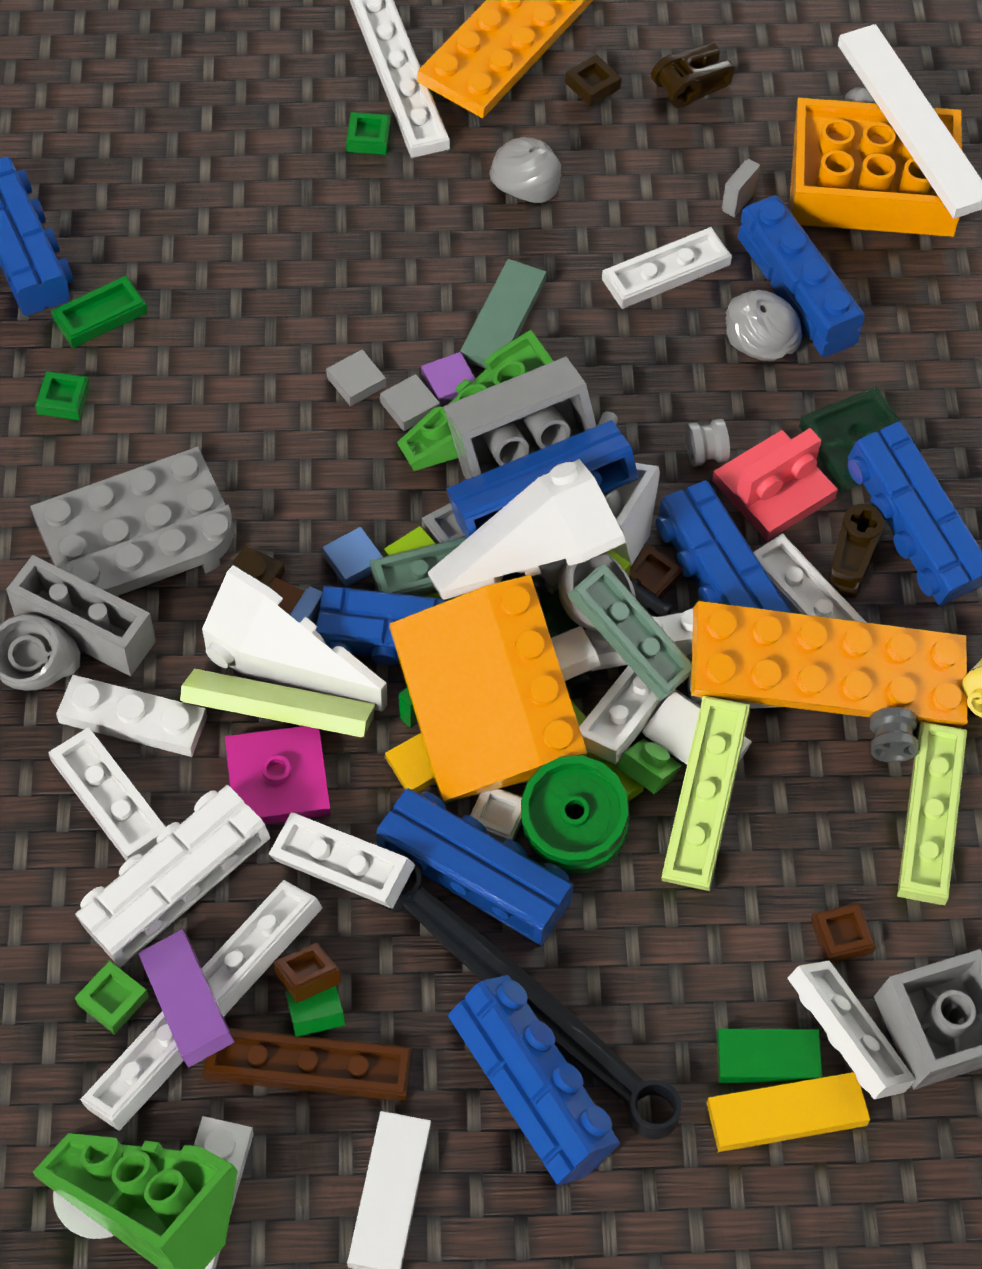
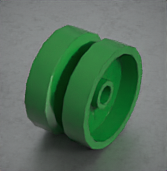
(566, 788)

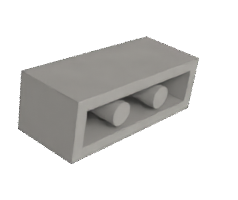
(93, 617)

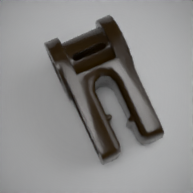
(694, 74)
(855, 548)

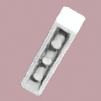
(172, 874)

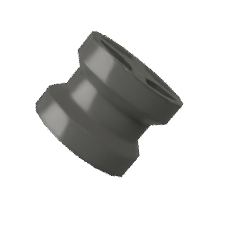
(893, 734)

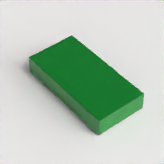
(99, 311)
(768, 1055)

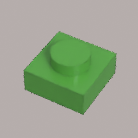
(649, 765)
(112, 997)

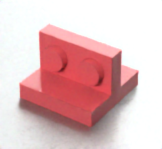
(777, 482)

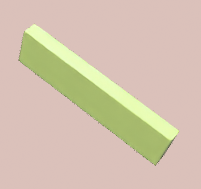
(277, 702)
(706, 793)
(932, 814)

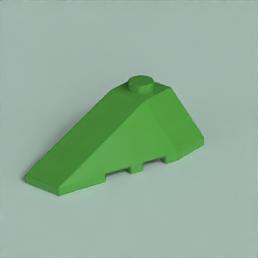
(431, 438)
(152, 1198)

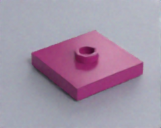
(279, 772)

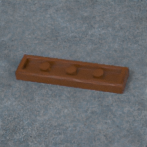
(312, 1065)

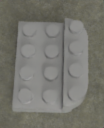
(139, 525)

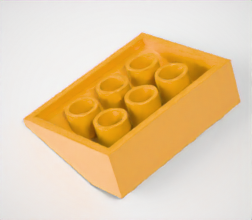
(859, 173)
(486, 688)

